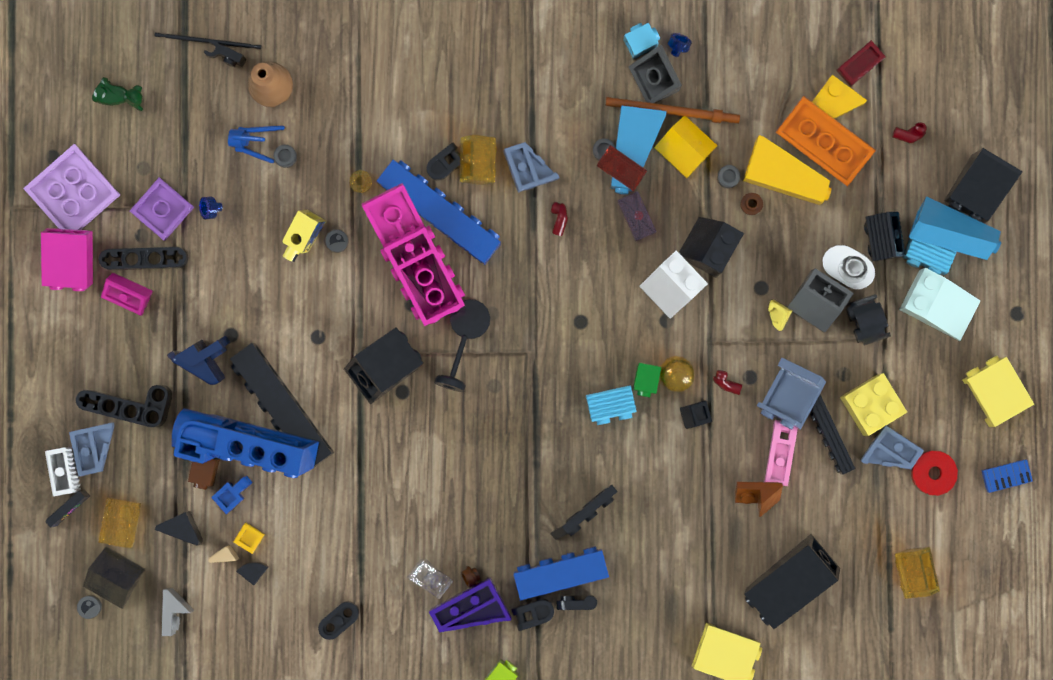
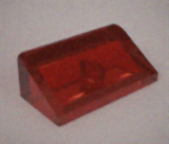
(621, 168)

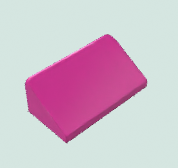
(126, 293)

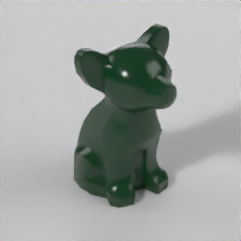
(115, 95)

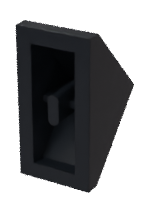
(182, 527)

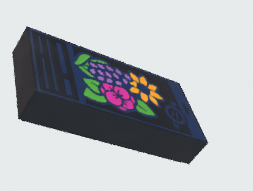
(67, 508)

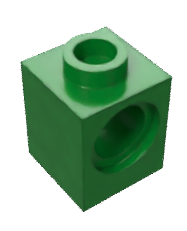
(646, 379)

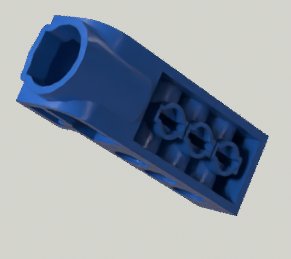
(210, 436)

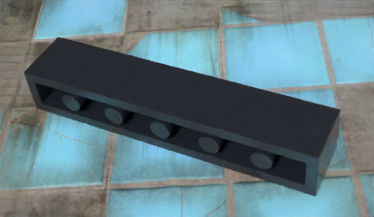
(277, 398)

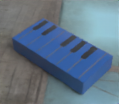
(1007, 475)

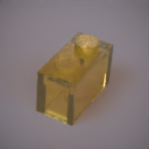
(478, 159)
(917, 572)

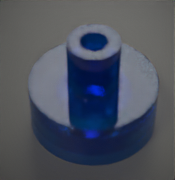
(679, 43)
(209, 207)

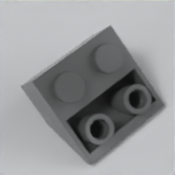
(819, 300)

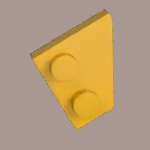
(837, 98)

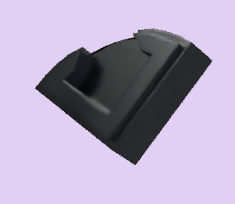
(252, 571)

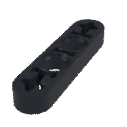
(143, 258)

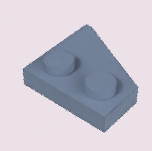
(527, 168)
(892, 450)

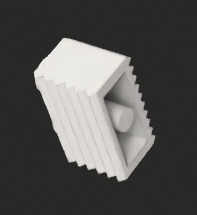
(62, 471)

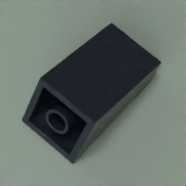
(792, 582)

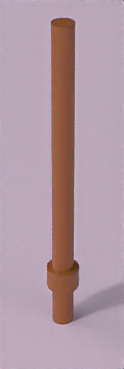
(715, 116)

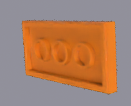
(825, 141)

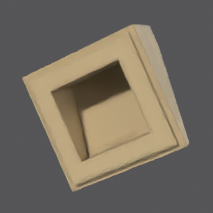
(224, 555)

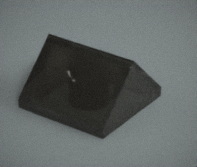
(113, 577)

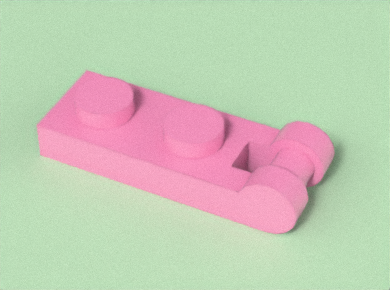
(780, 454)

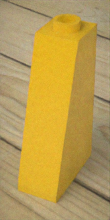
(783, 173)

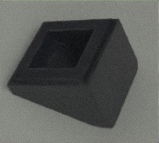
(695, 414)

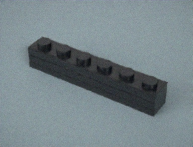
(831, 437)

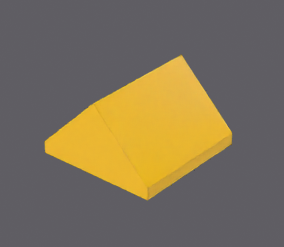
(685, 146)

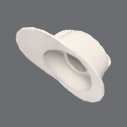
(849, 266)

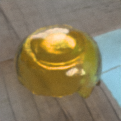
(677, 374)

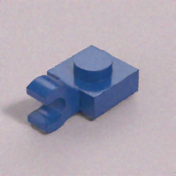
(229, 496)

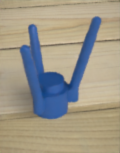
(240, 137)

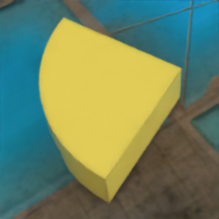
(779, 314)

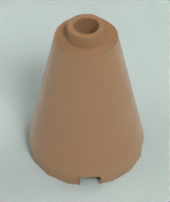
(270, 84)

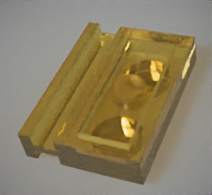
(119, 523)

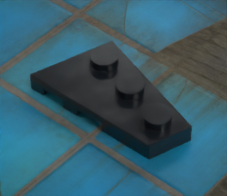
(587, 513)

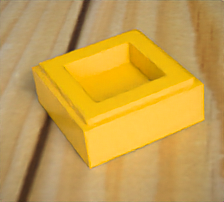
(249, 538)

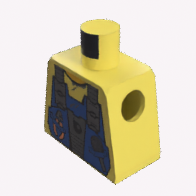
(308, 227)

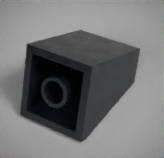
(982, 185)
(710, 245)
(383, 365)

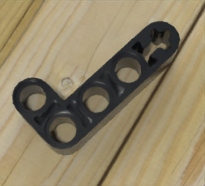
(122, 406)

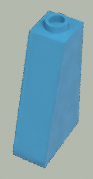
(636, 136)
(954, 230)

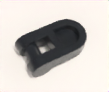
(439, 168)
(570, 603)
(541, 611)

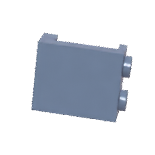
(792, 395)

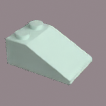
(940, 303)

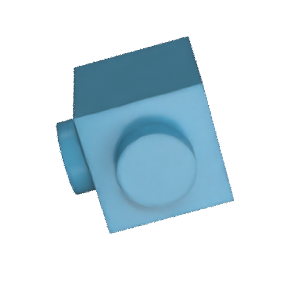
(641, 39)

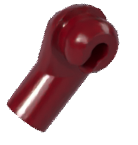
(911, 135)
(561, 220)
(726, 385)

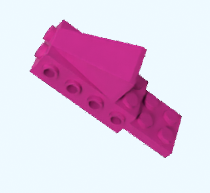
(413, 255)

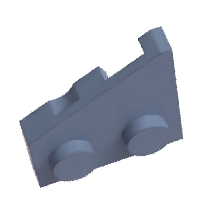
(91, 448)

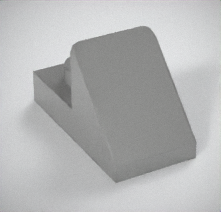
(172, 604)

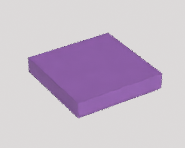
(161, 209)

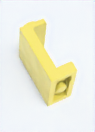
(998, 390)
(726, 654)

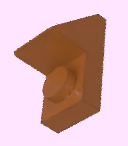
(763, 493)

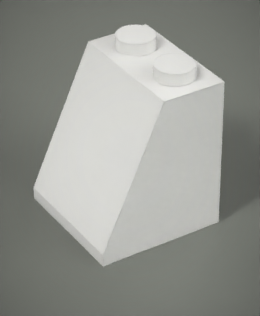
(673, 284)

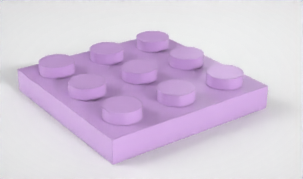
(72, 190)

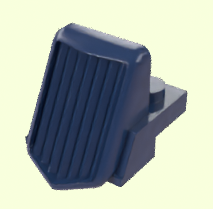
(200, 360)

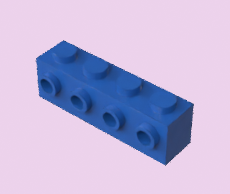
(560, 574)

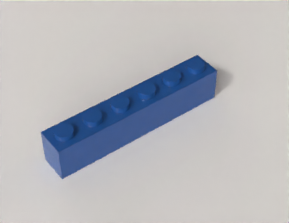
(441, 214)

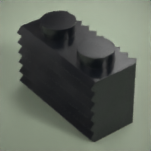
(884, 236)

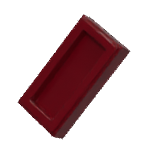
(861, 63)

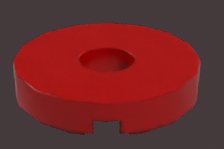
(947, 476)

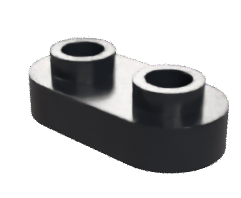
(339, 620)

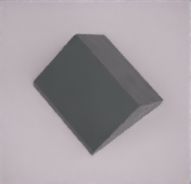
(655, 76)

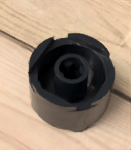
(868, 320)

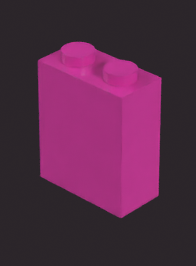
(67, 259)

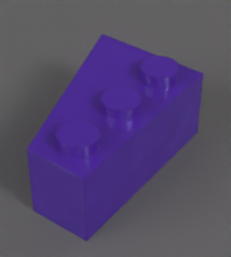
(471, 608)

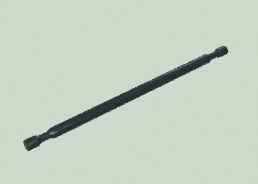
(205, 40)

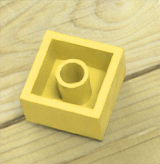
(873, 404)

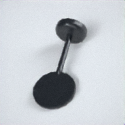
(469, 323)

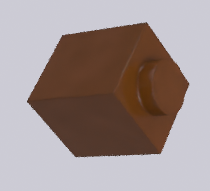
(203, 474)

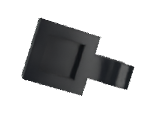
(230, 56)

